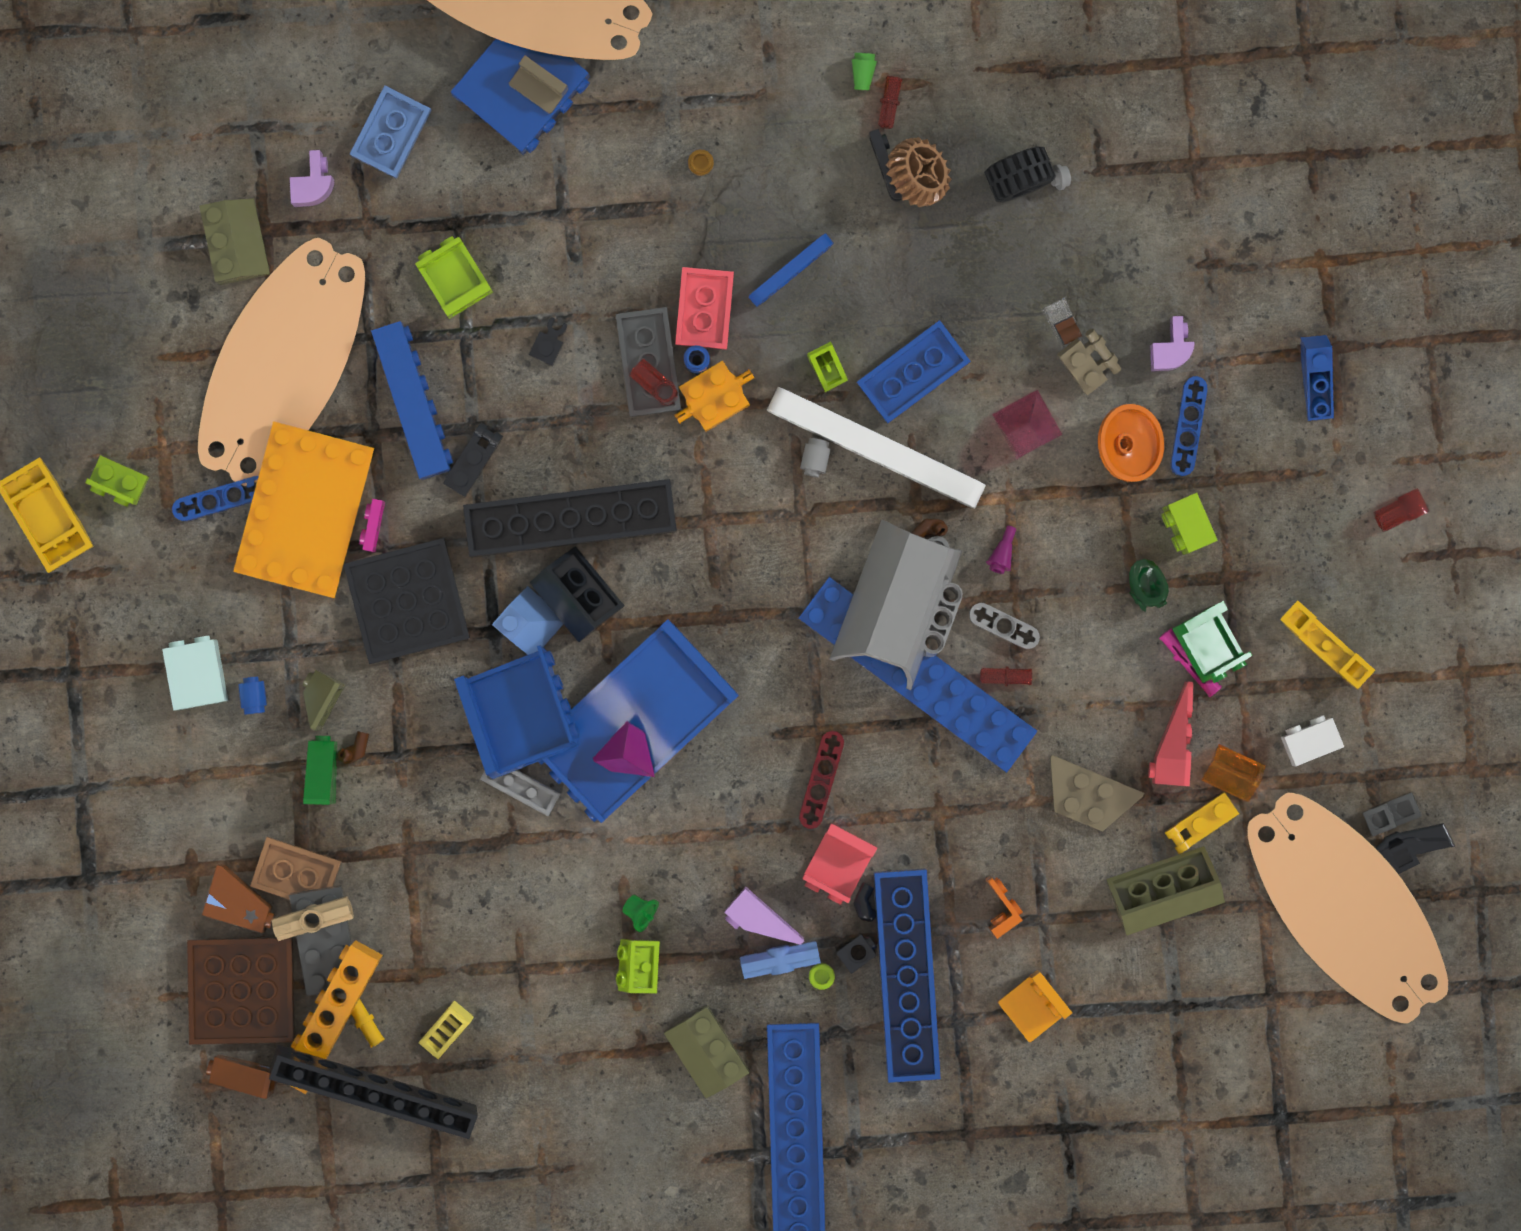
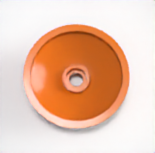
(1140, 440)

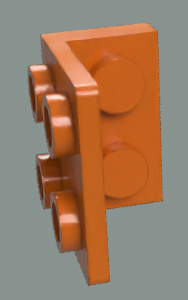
(1003, 923)

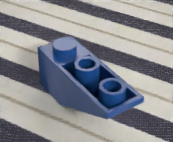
(1317, 377)

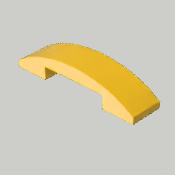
(1327, 645)

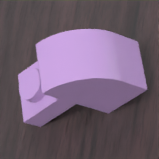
(316, 187)
(1174, 354)

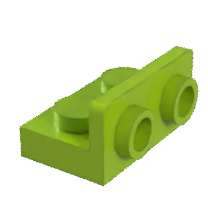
(118, 481)
(638, 966)

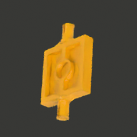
(714, 396)

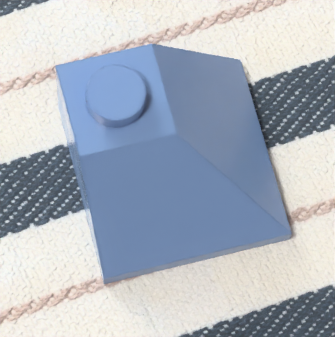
(528, 621)

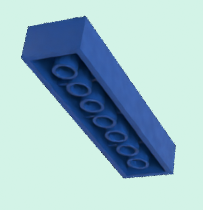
(907, 975)

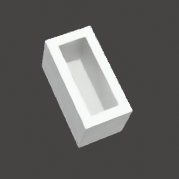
(1312, 741)

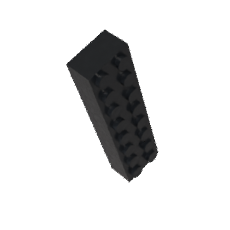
(570, 518)

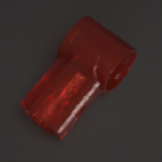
(653, 381)
(1405, 508)

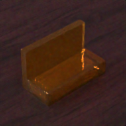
(1234, 773)

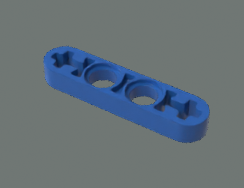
(791, 270)
(1192, 427)
(220, 494)

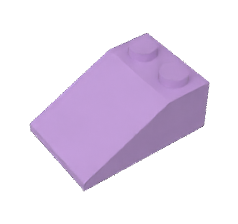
(757, 917)

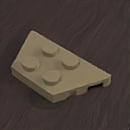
(1088, 795)

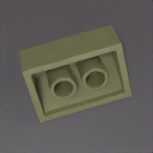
(234, 240)
(707, 1052)

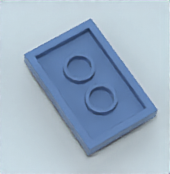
(390, 132)

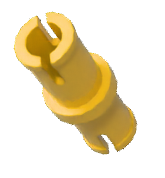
(366, 1024)

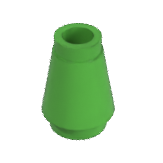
(863, 70)

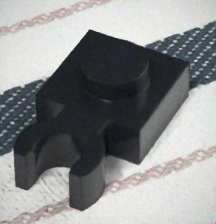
(546, 345)

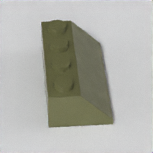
(1165, 890)

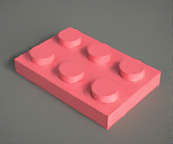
(704, 308)

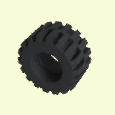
(1020, 174)

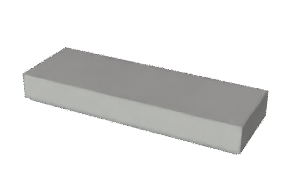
(525, 790)

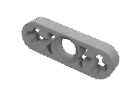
(1018, 639)

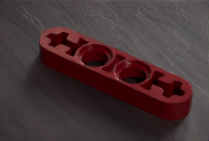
(819, 779)

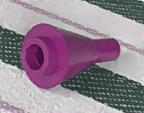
(1001, 556)

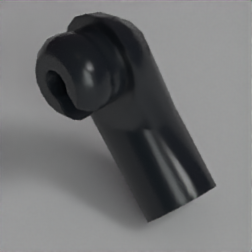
(862, 904)

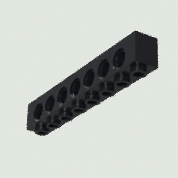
(373, 1092)

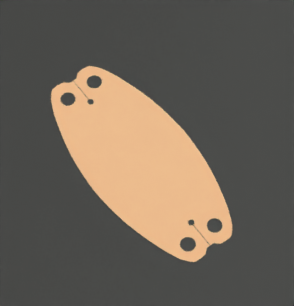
(555, 26)
(281, 356)
(1347, 908)

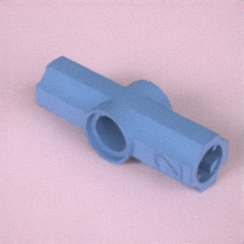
(780, 960)

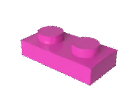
(374, 514)

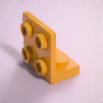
(1034, 1006)

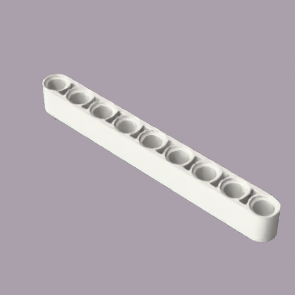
(876, 447)

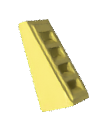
(459, 1013)

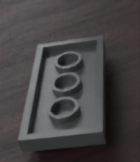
(647, 336)
(321, 949)

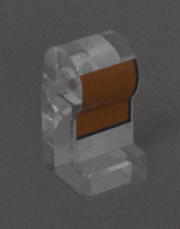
(1062, 322)

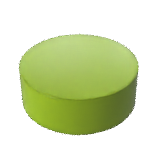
(821, 976)

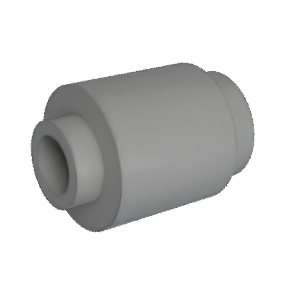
(815, 457)

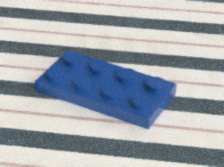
(913, 372)

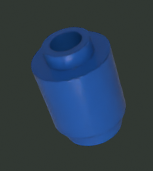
(696, 351)
(252, 695)

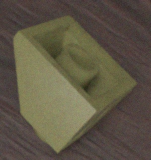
(320, 697)

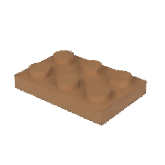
(292, 869)

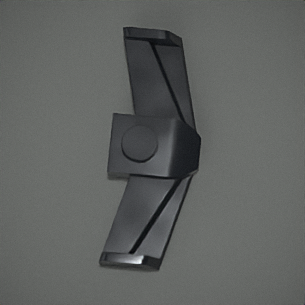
(1402, 847)

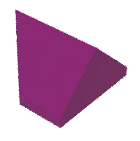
(626, 752)

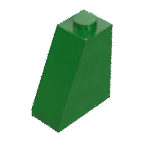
(321, 771)

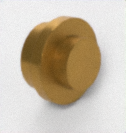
(700, 162)

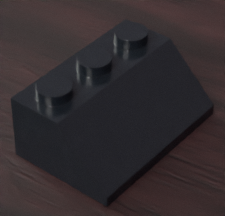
(576, 594)

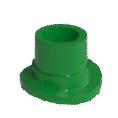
(640, 911)

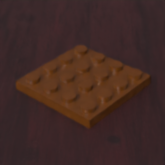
(240, 991)

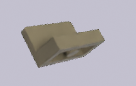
(538, 85)

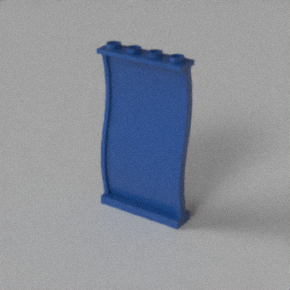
(659, 689)

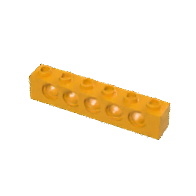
(365, 961)

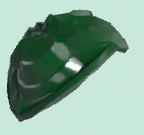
(1148, 584)

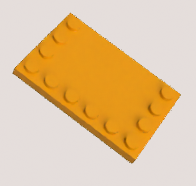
(303, 509)

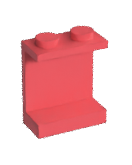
(838, 864)

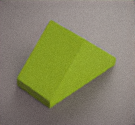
(827, 366)

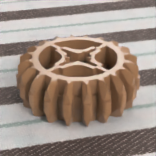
(918, 172)

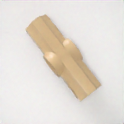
(297, 924)

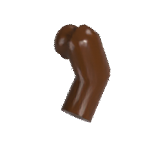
(931, 527)
(355, 751)

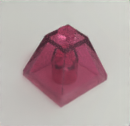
(1027, 424)

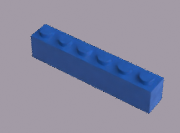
(411, 400)

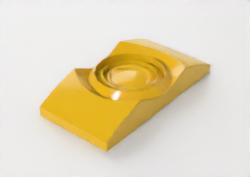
(45, 515)

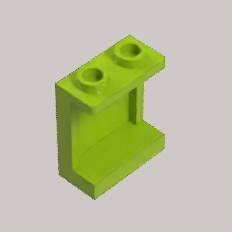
(453, 276)

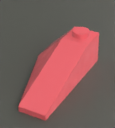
(1172, 758)

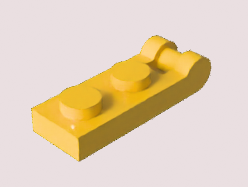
(1202, 822)

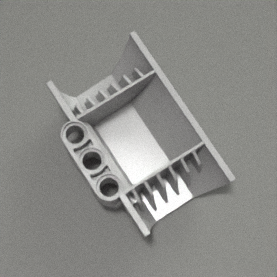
(898, 601)

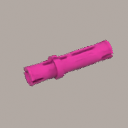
(1173, 644)

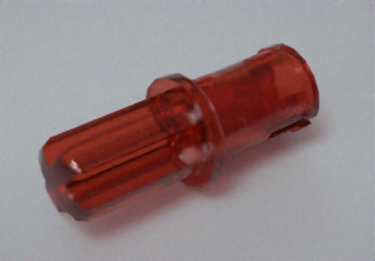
(889, 102)
(1006, 676)

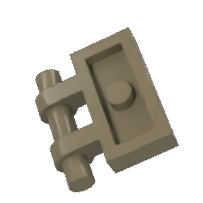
(1082, 366)

